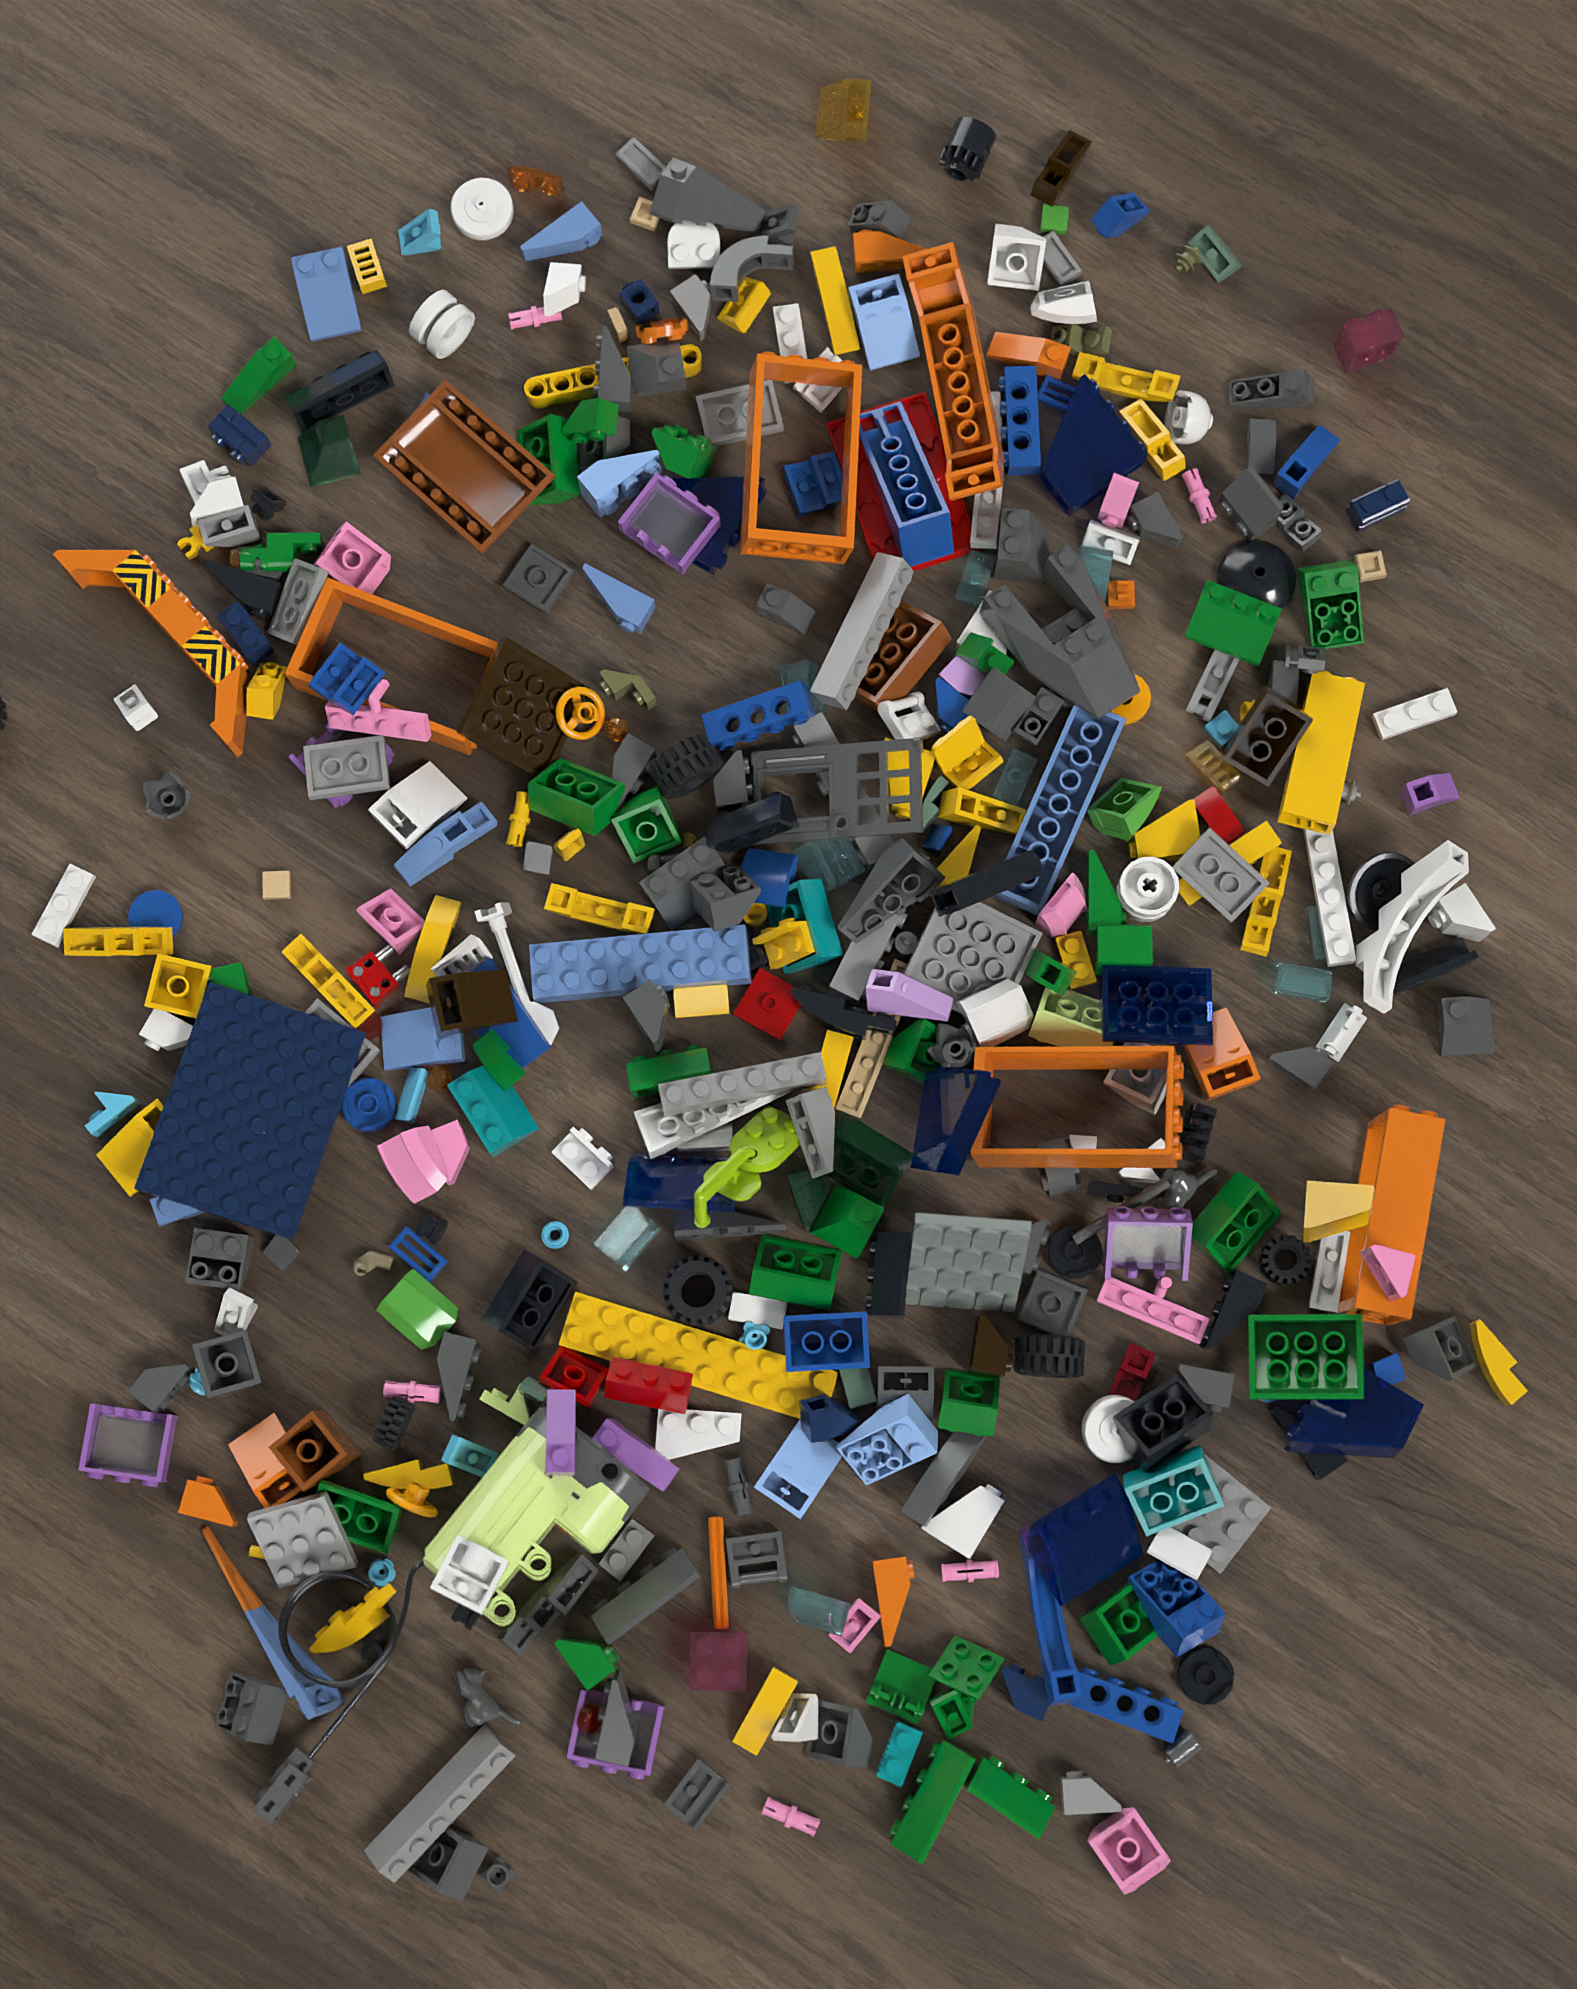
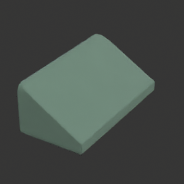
(1215, 254)

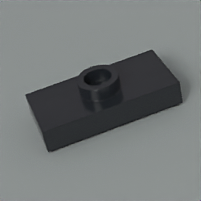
(1114, 1192)

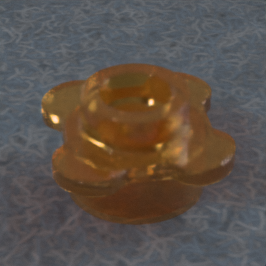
(616, 729)
(439, 1078)

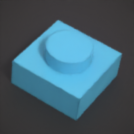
(1221, 728)

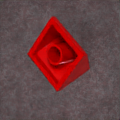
(574, 1372)

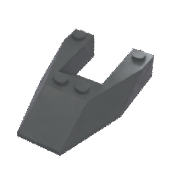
(1076, 653)

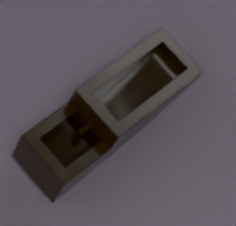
(1060, 168)

